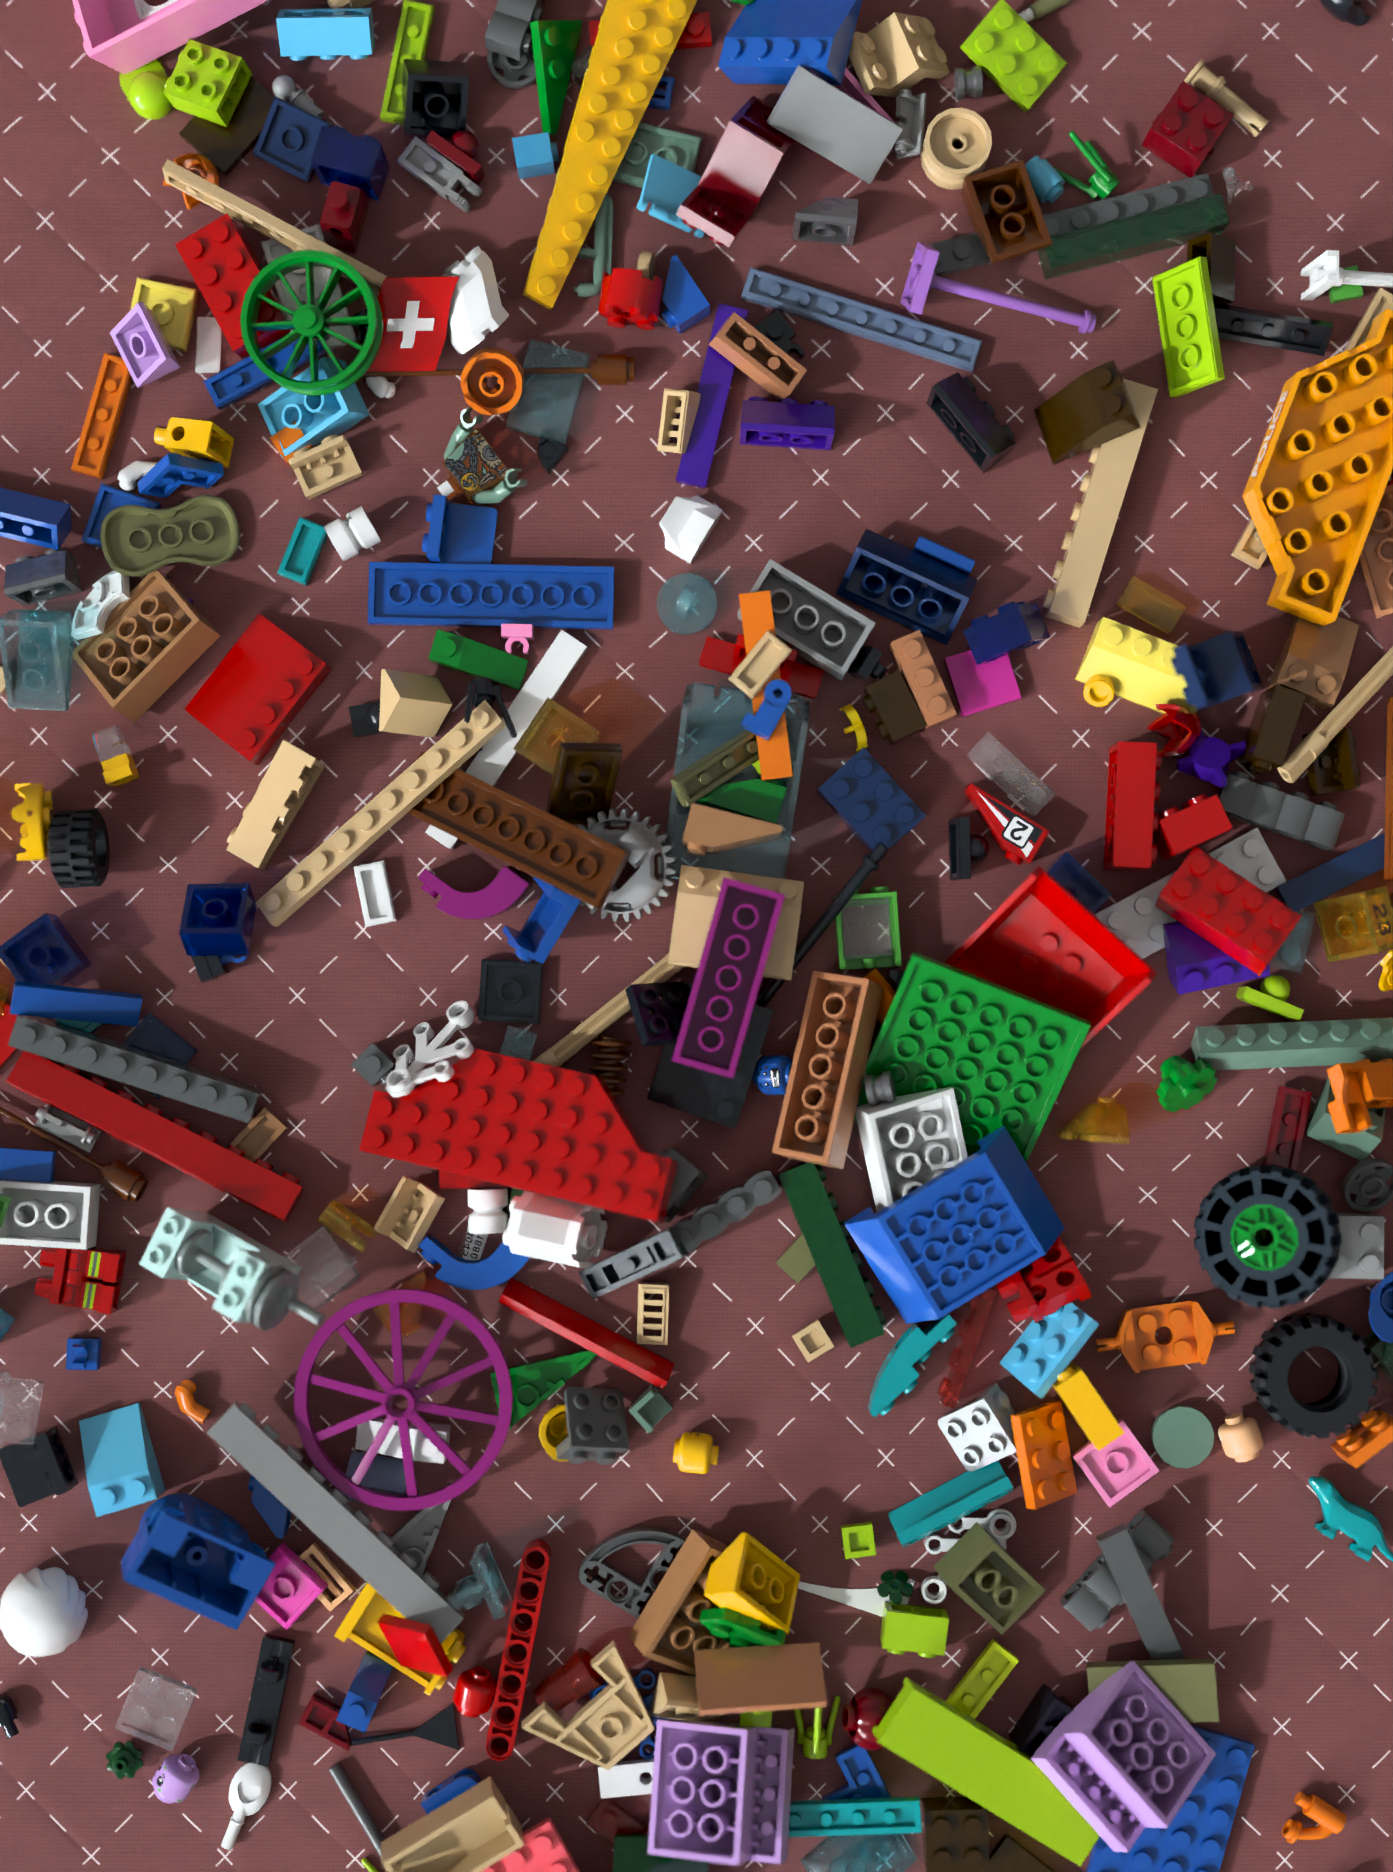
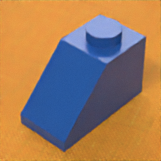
(682, 299)
(270, 1508)
(364, 1692)

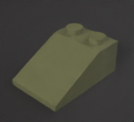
(988, 1578)

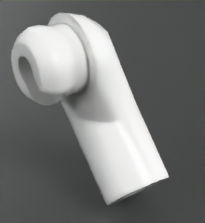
(381, 387)
(132, 473)

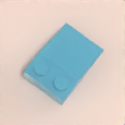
(314, 415)
(119, 1460)

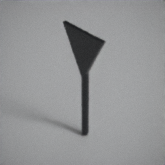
(438, 1729)

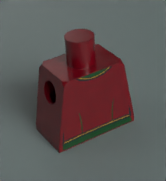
(345, 211)

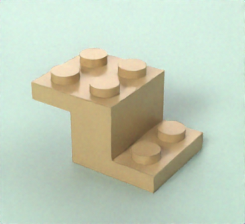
(897, 55)

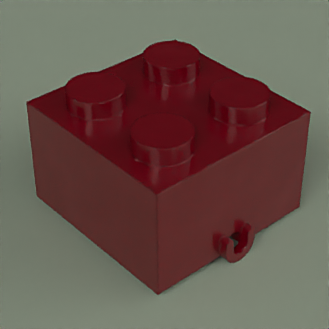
(1187, 129)

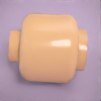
(1240, 1437)

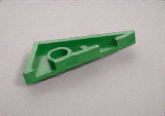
(554, 53)
(540, 1379)

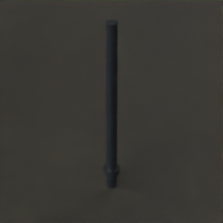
(869, 864)

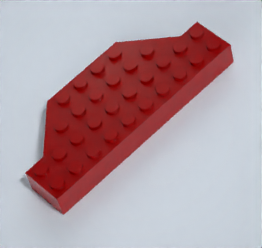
(526, 1131)

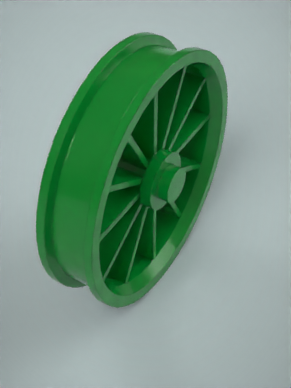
(311, 322)

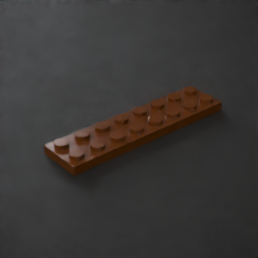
(523, 837)

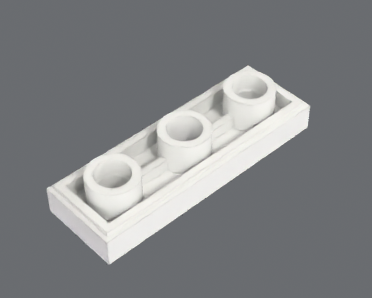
(626, 1779)

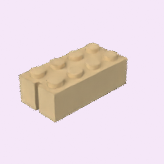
(457, 1836)

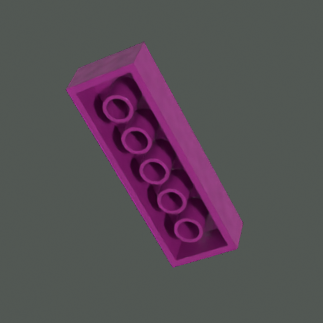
(728, 977)

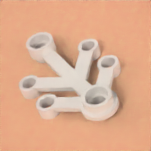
(404, 1078)
(946, 1544)

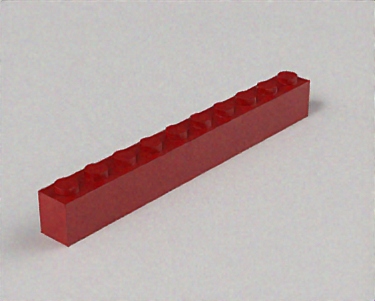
(156, 1135)

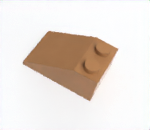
(1316, 660)
(720, 831)

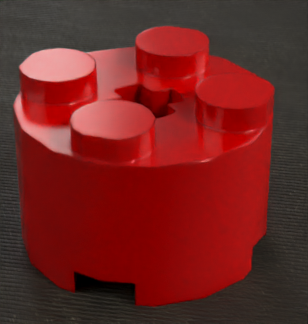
(630, 299)

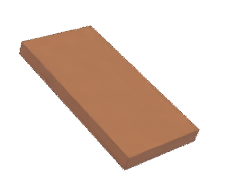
(759, 1678)

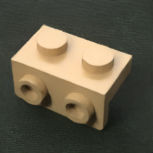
(325, 466)
(409, 1213)

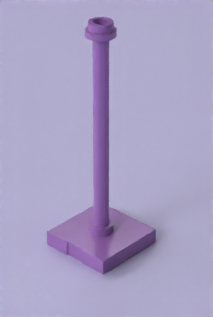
(923, 278)

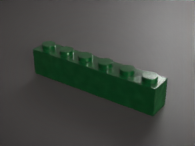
(831, 1253)

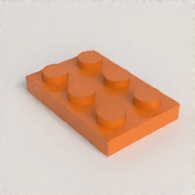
(1043, 1454)

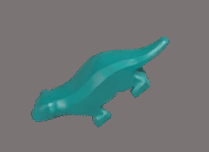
(1349, 1518)

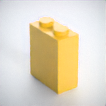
(1087, 1407)

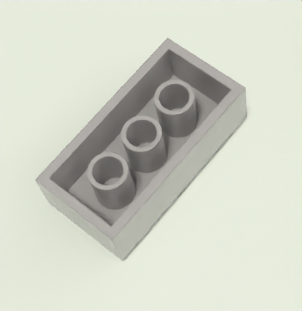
(813, 621)

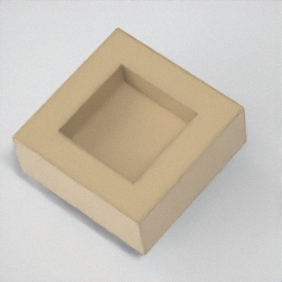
(812, 1340)

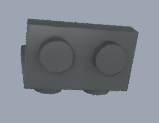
(593, 1426)

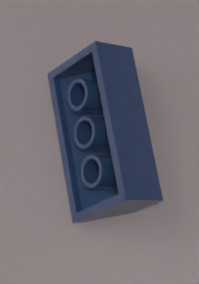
(906, 586)

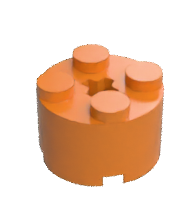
(498, 398)

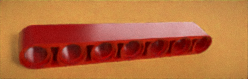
(516, 1664)

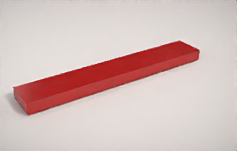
(586, 1333)

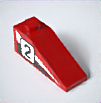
(1010, 829)

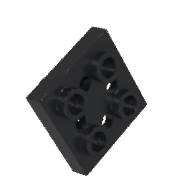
(655, 1014)

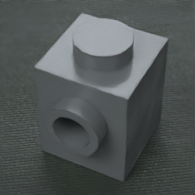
(374, 1064)

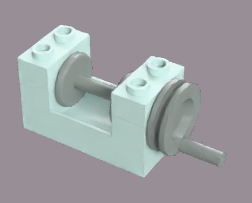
(243, 1274)

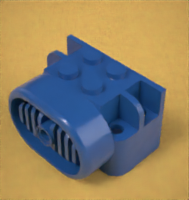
(197, 1559)

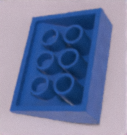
(781, 34)

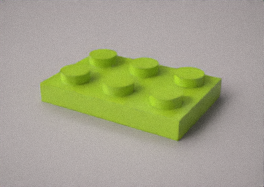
(1013, 55)

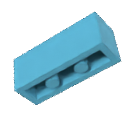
(326, 33)

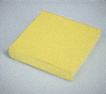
(172, 307)

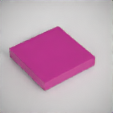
(981, 685)
(289, 1587)

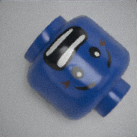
(772, 1074)

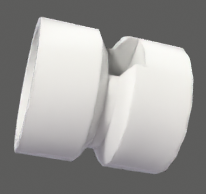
(352, 533)
(488, 1210)

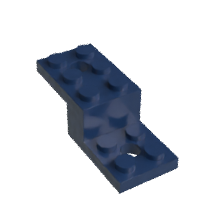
(1217, 670)

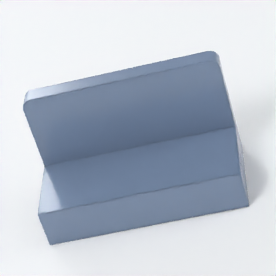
(383, 1475)

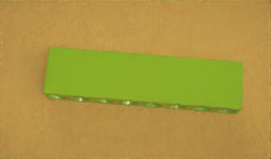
(983, 1769)

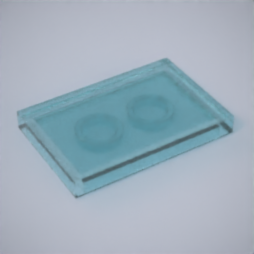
(548, 399)

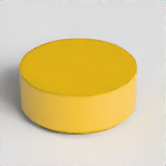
(1099, 690)

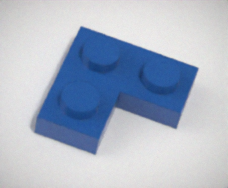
(178, 470)
(861, 1775)

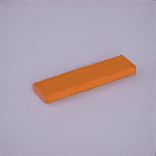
(102, 417)

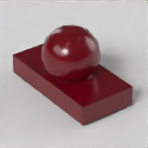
(460, 152)

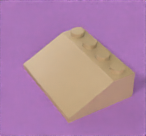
(695, 908)

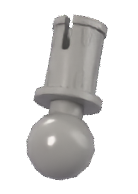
(285, 88)

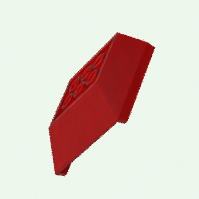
(1055, 953)

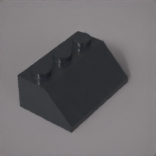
(971, 421)

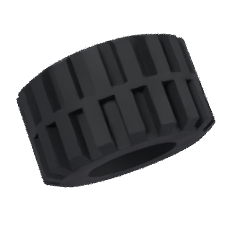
(78, 848)

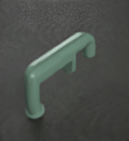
(601, 251)

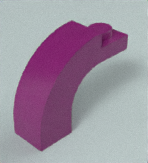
(487, 903)

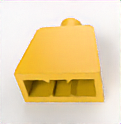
(196, 440)

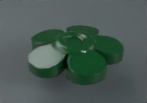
(895, 1586)

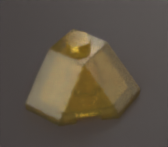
(1098, 1123)

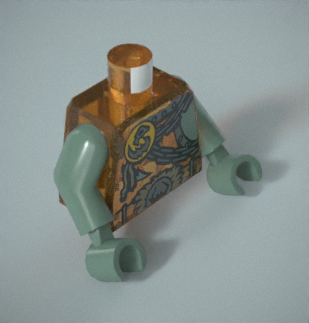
(475, 466)

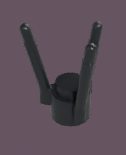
(484, 689)

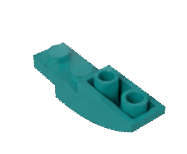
(897, 1370)

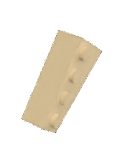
(274, 805)

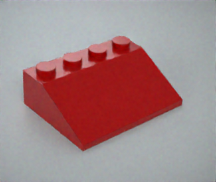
(258, 689)

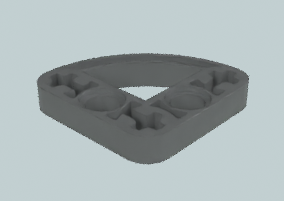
(636, 1590)

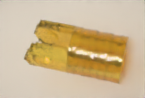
(341, 1220)

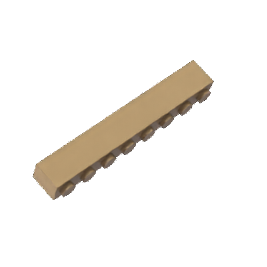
(1096, 516)

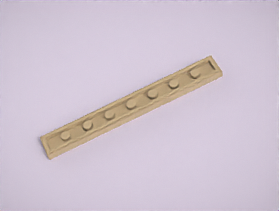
(260, 219)

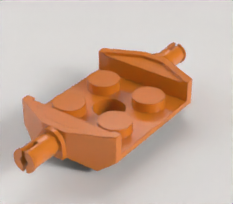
(1189, 1339)

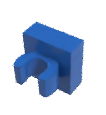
(83, 1353)

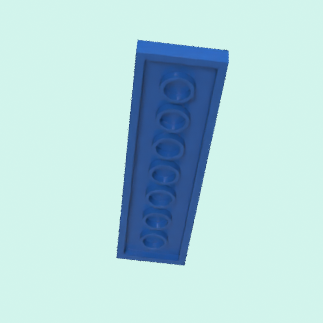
(490, 595)

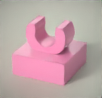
(517, 633)

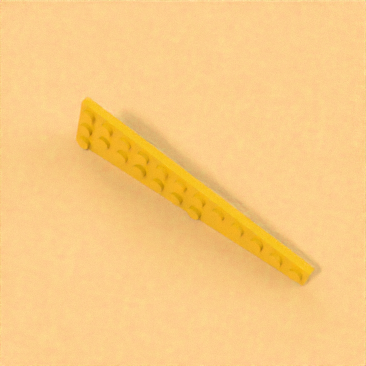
(617, 87)

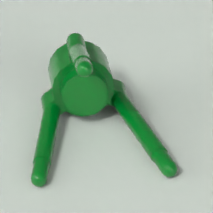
(1102, 181)

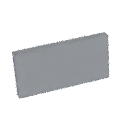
(834, 124)

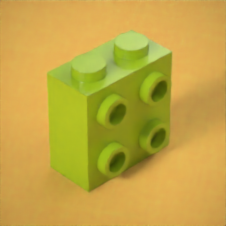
(207, 82)

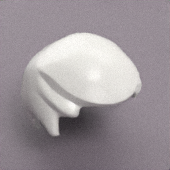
(42, 1612)

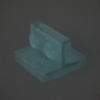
(485, 1583)

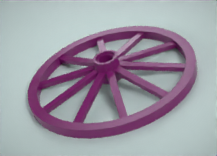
(311, 1439)

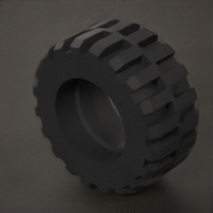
(1349, 1393)

